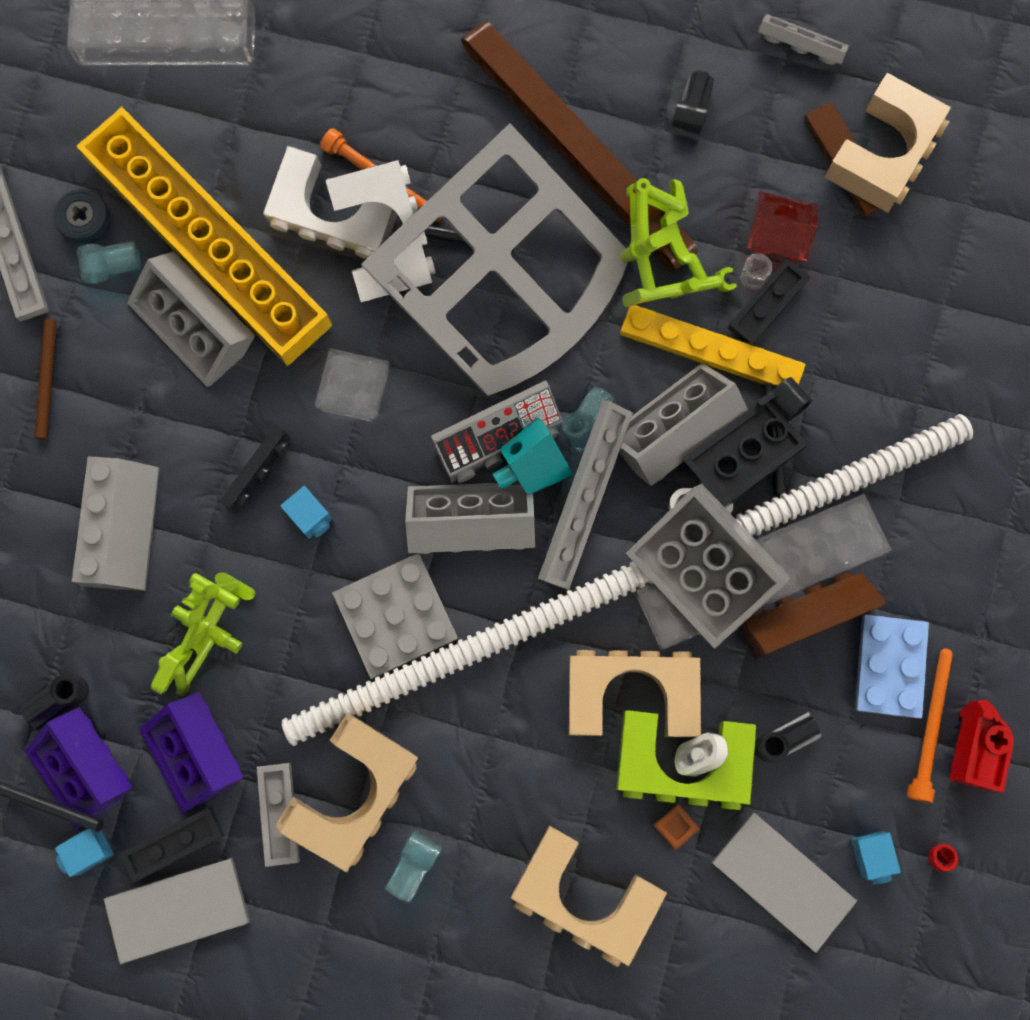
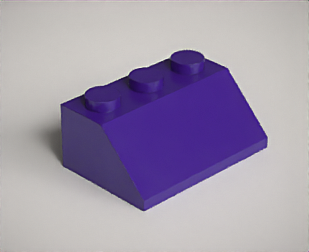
(191, 752)
(77, 765)

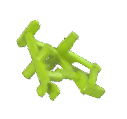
(643, 244)
(202, 629)

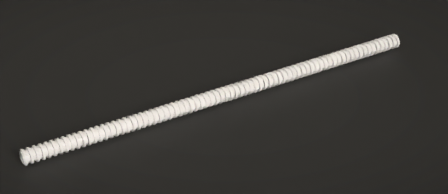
(619, 582)

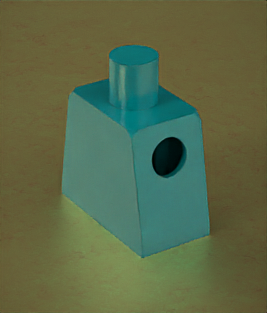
(532, 460)

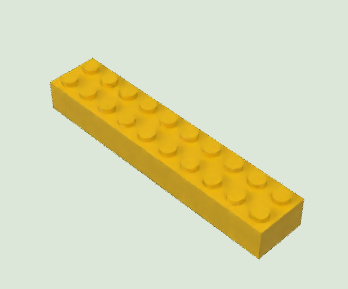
(205, 236)

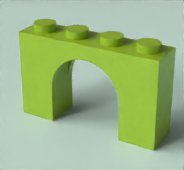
(641, 773)

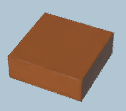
(676, 826)

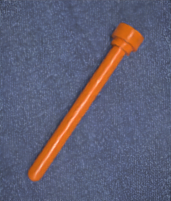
(334, 143)
(921, 788)

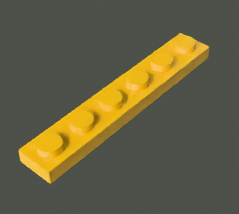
(709, 347)

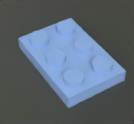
(891, 666)

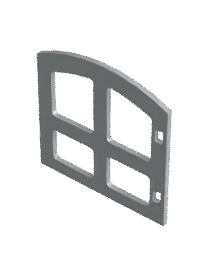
(493, 254)

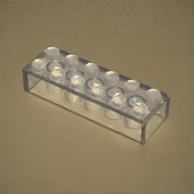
(161, 32)

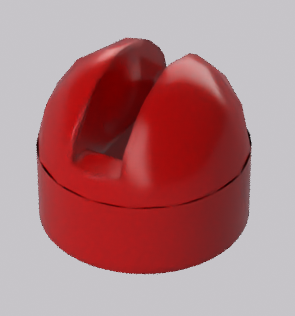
(946, 854)

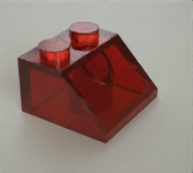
(783, 226)

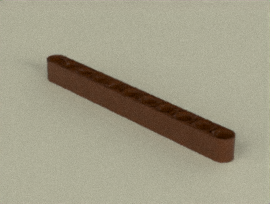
(563, 129)

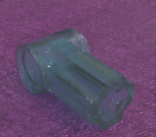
(99, 262)
(580, 423)
(416, 860)

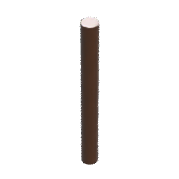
(45, 379)

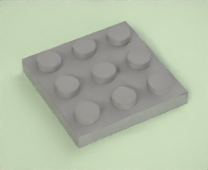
(395, 616)

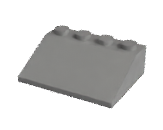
(708, 565)

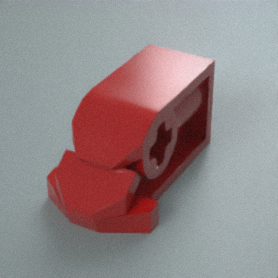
(976, 758)

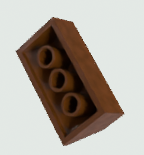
(810, 614)

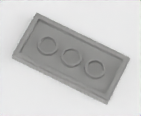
(784, 882)
(176, 910)

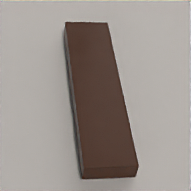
(831, 134)

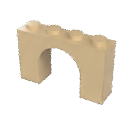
(884, 179)
(675, 676)
(342, 838)
(615, 935)

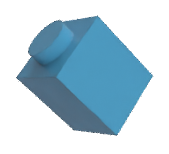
(307, 513)
(83, 852)
(876, 857)

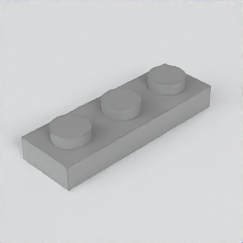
(803, 40)
(275, 794)

